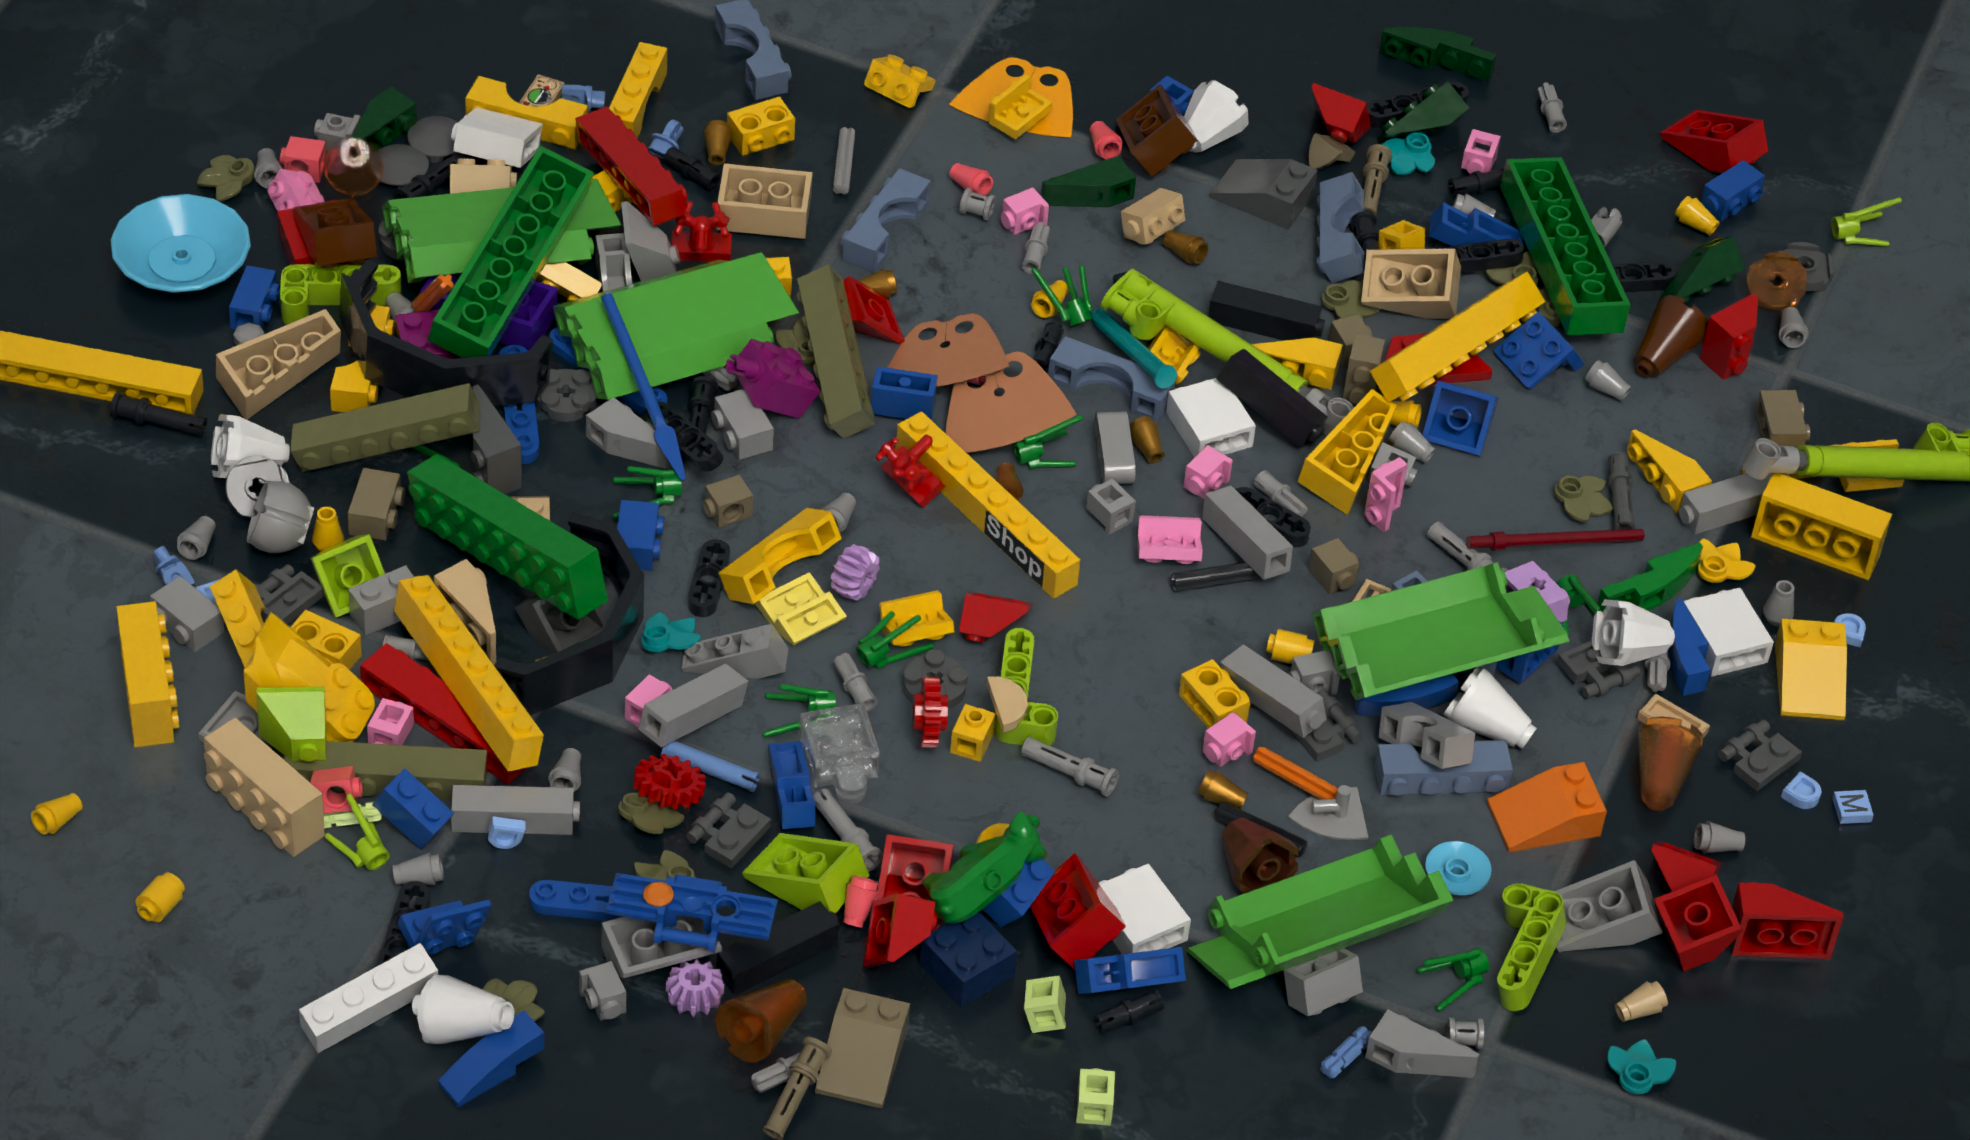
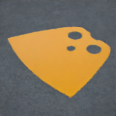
(978, 94)

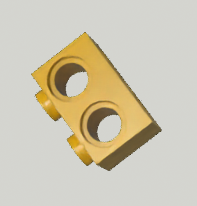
(761, 126)
(330, 639)
(1212, 694)

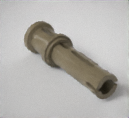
(1375, 173)
(807, 1075)

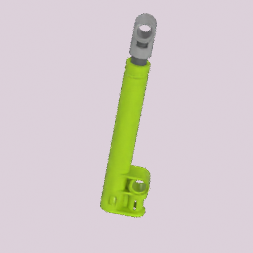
(1151, 308)
(1935, 456)

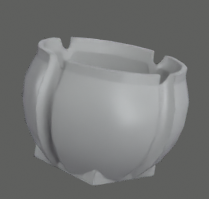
(281, 518)

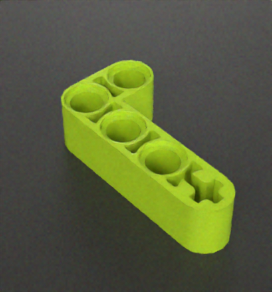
(314, 285)
(1016, 666)
(1541, 925)

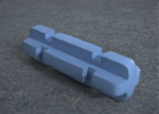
(1346, 1052)

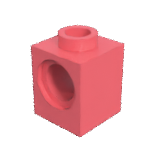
(305, 156)
(342, 777)

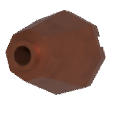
(1257, 855)

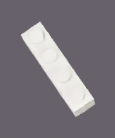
(366, 998)

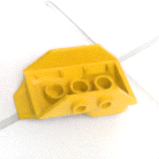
(290, 661)

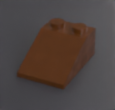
(1156, 131)
(336, 232)

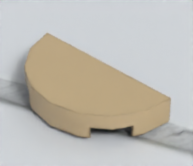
(1008, 701)

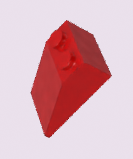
(1718, 139)
(909, 862)
(1076, 912)
(1783, 923)

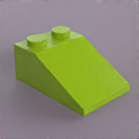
(807, 870)

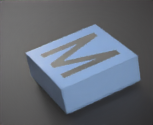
(1852, 806)

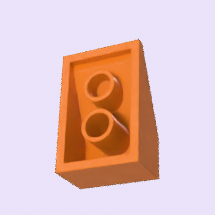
(1549, 809)

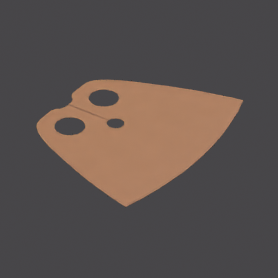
(965, 358)
(1029, 405)

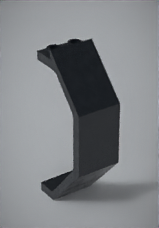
(416, 371)
(599, 657)

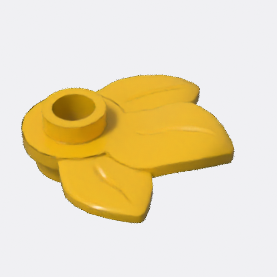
(1723, 563)

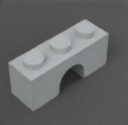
(1441, 740)

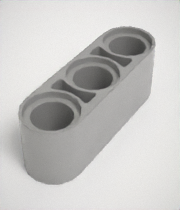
(1114, 447)

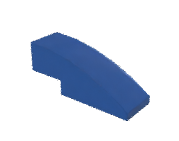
(1459, 228)
(1688, 652)
(1423, 694)
(792, 785)
(1130, 970)
(492, 1060)

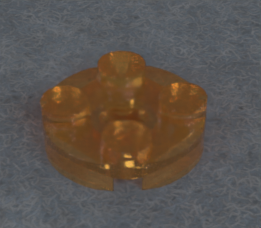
(1767, 269)

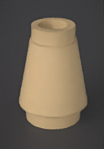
(1642, 1002)

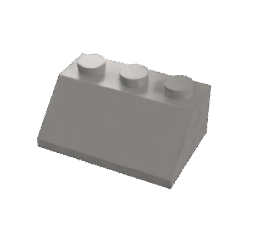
(632, 946)

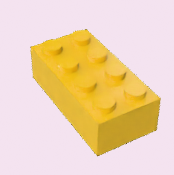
(1821, 525)
(147, 674)

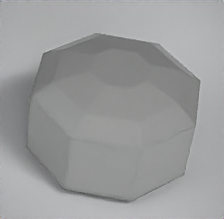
(247, 332)

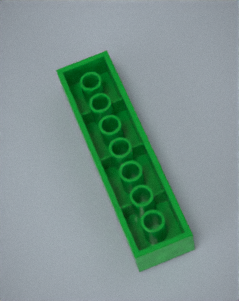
(1565, 246)
(511, 255)
(507, 536)

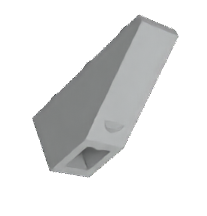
(624, 434)
(749, 652)
(1414, 1049)

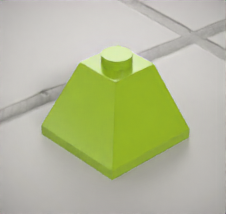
(344, 568)
(294, 721)

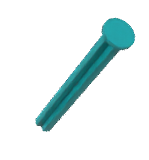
(1163, 374)

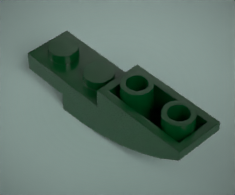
(1440, 47)

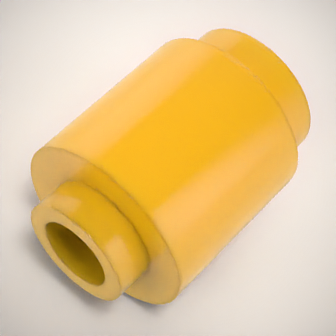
(1288, 645)
(160, 897)

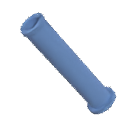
(713, 765)

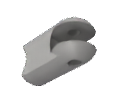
(1606, 226)

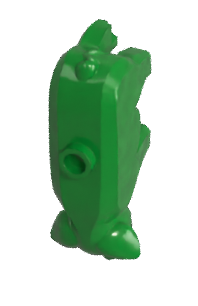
(985, 870)

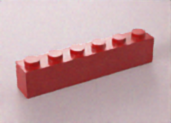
(631, 166)
(398, 678)

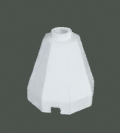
(1214, 115)
(243, 439)
(1629, 633)

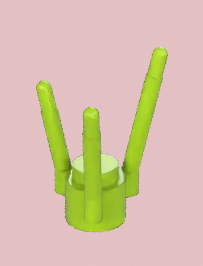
(1849, 224)
(369, 848)

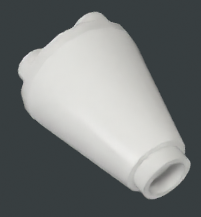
(1490, 710)
(459, 1011)

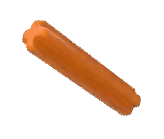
(433, 293)
(1294, 774)

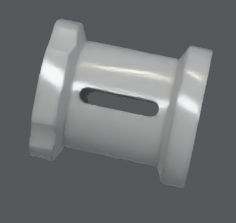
(977, 204)
(1466, 1032)

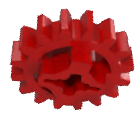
(930, 712)
(669, 781)

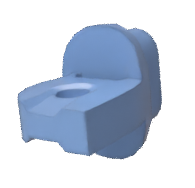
(584, 95)
(666, 140)
(170, 566)

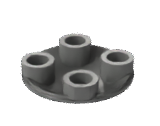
(433, 137)
(402, 164)

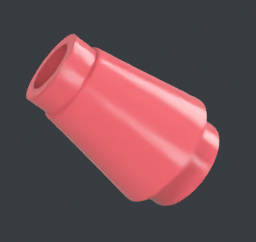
(1105, 141)
(971, 177)
(859, 900)

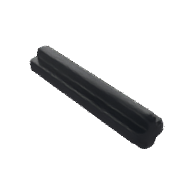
(1212, 576)
(1226, 813)

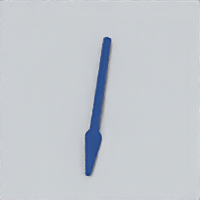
(664, 434)

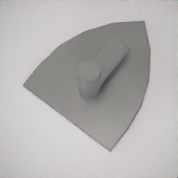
(1333, 818)

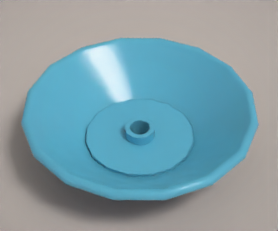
(180, 243)

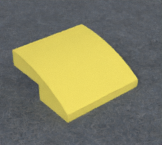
(800, 609)

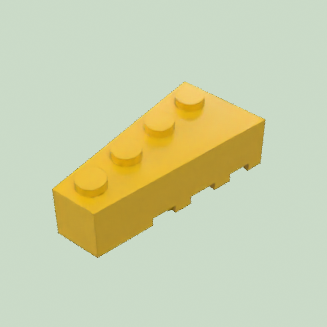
(1345, 456)

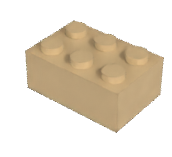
(765, 200)

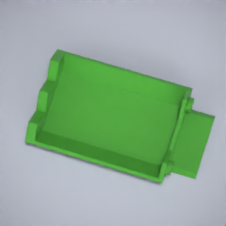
(445, 230)
(676, 322)
(1435, 630)
(1319, 913)

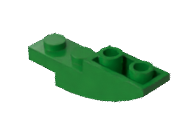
(1660, 582)

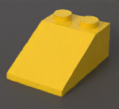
(1811, 668)

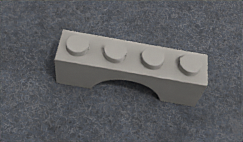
(612, 261)

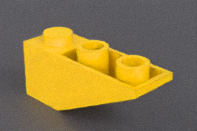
(1307, 357)
(1666, 468)

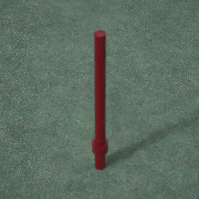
(1499, 540)

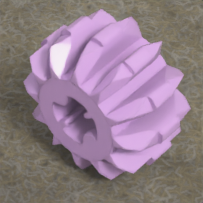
(855, 572)
(695, 987)

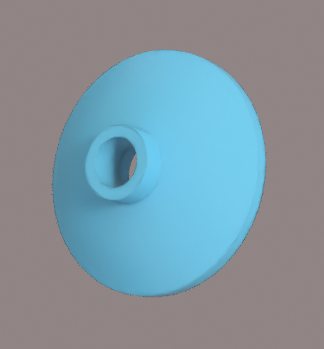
(1461, 866)

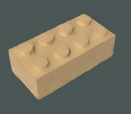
(264, 787)

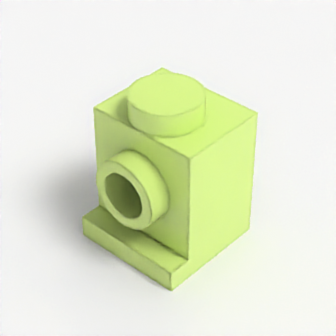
(1045, 1004)
(1095, 1096)

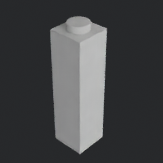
(1722, 502)
(1247, 532)
(1275, 691)
(693, 705)
(543, 808)

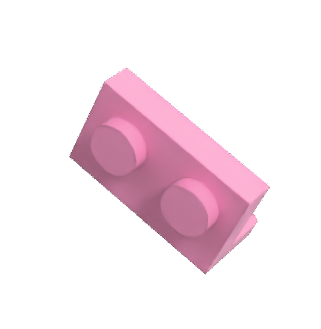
(293, 190)
(1385, 493)
(1169, 539)

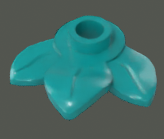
(1410, 154)
(665, 634)
(1641, 1065)

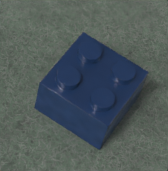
(968, 958)

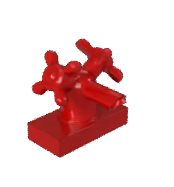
(701, 242)
(909, 471)

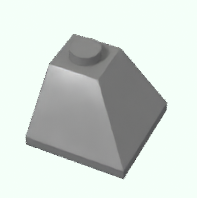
(647, 245)

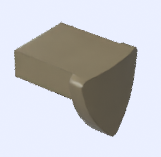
(1326, 150)

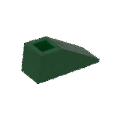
(1428, 117)
(386, 118)
(1092, 186)
(1706, 265)

